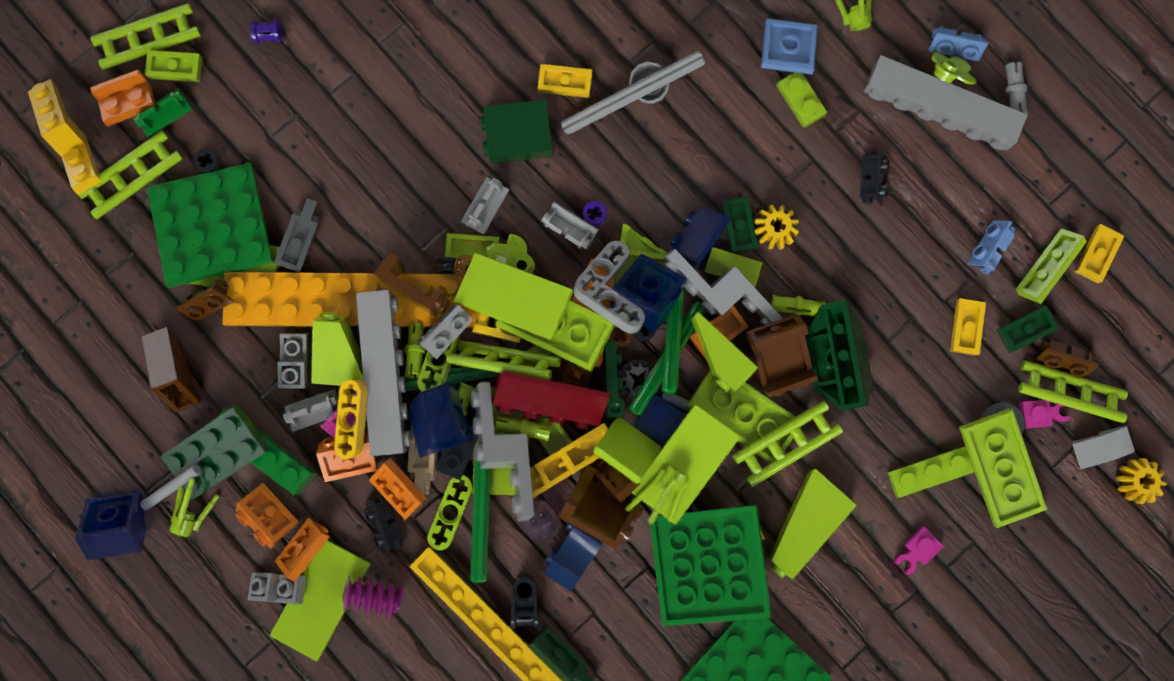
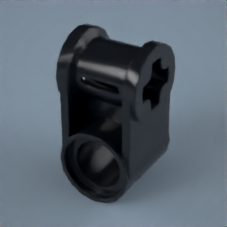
(525, 607)

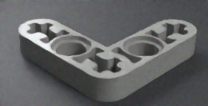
(600, 291)

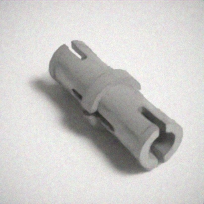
(1016, 87)

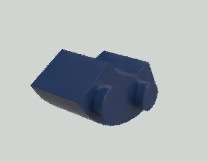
(572, 558)

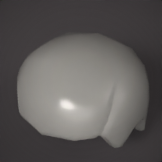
(644, 70)

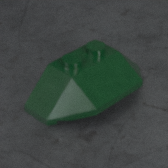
(840, 356)

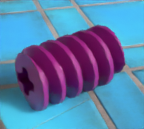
(371, 597)

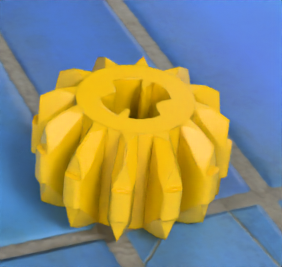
(785, 225)
(1131, 481)

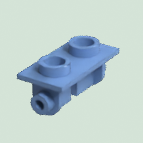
(964, 46)
(997, 235)

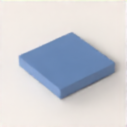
(789, 46)

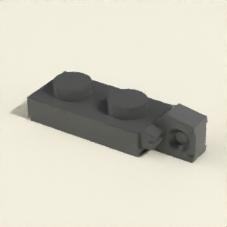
(297, 237)

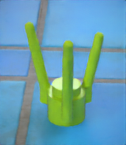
(859, 15)
(672, 481)
(182, 520)

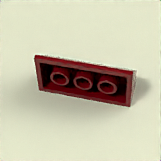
(548, 399)

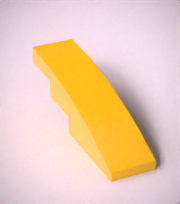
(565, 461)

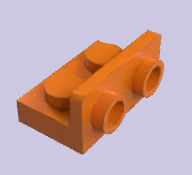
(123, 97)
(337, 468)
(398, 489)
(265, 516)
(302, 549)

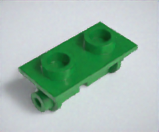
(167, 111)

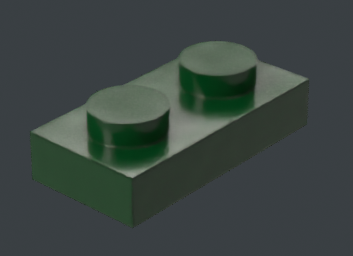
(740, 227)
(1027, 329)

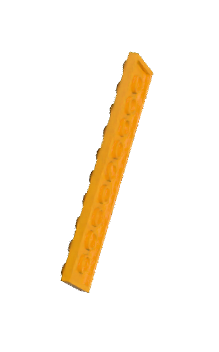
(301, 297)

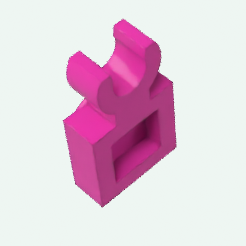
(1040, 413)
(921, 547)

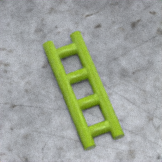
(131, 29)
(146, 175)
(494, 352)
(1059, 395)
(793, 427)

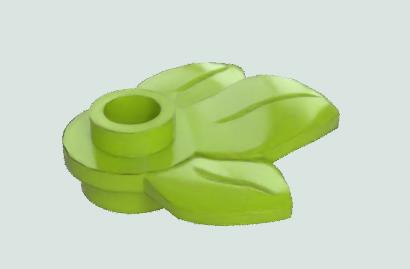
(952, 68)
(511, 253)

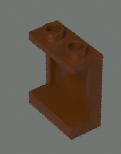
(389, 275)
(782, 355)
(599, 511)

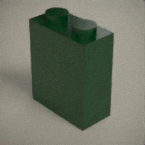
(516, 132)

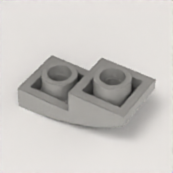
(293, 360)
(1103, 447)
(276, 588)

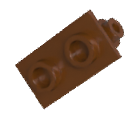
(206, 302)
(1077, 361)

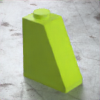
(334, 351)

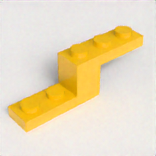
(64, 136)

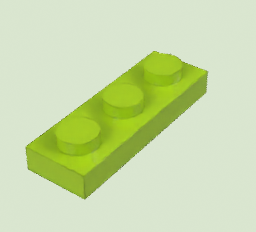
(1051, 265)
(930, 472)

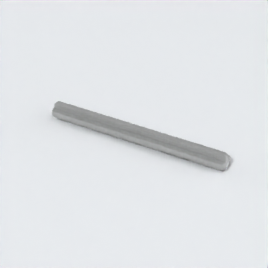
(633, 92)

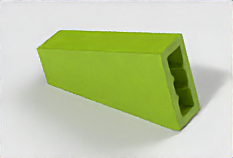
(810, 522)

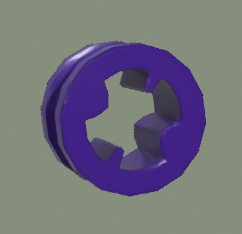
(590, 207)

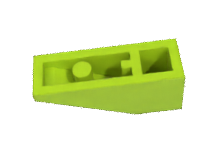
(725, 361)

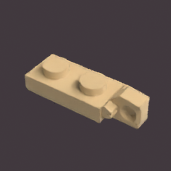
(421, 469)

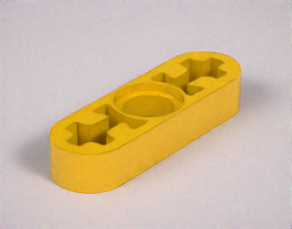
(342, 426)

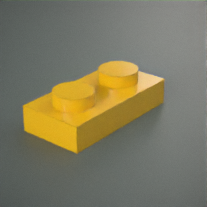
(564, 80)
(1099, 253)
(968, 327)

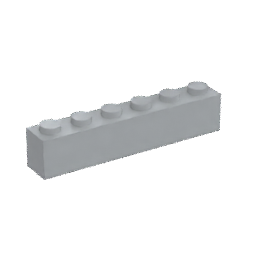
(945, 103)
(382, 372)

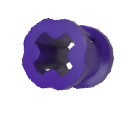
(266, 31)

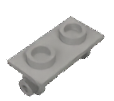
(485, 205)
(570, 225)
(449, 328)
(311, 410)

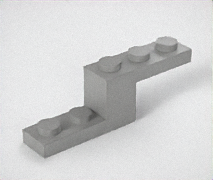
(724, 291)
(502, 452)

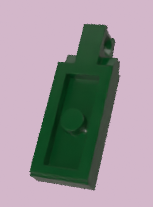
(613, 382)
(559, 656)

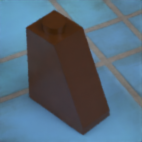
(169, 370)

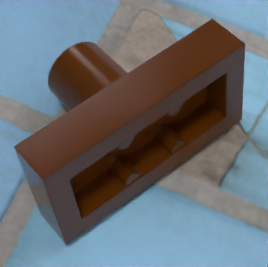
(614, 480)

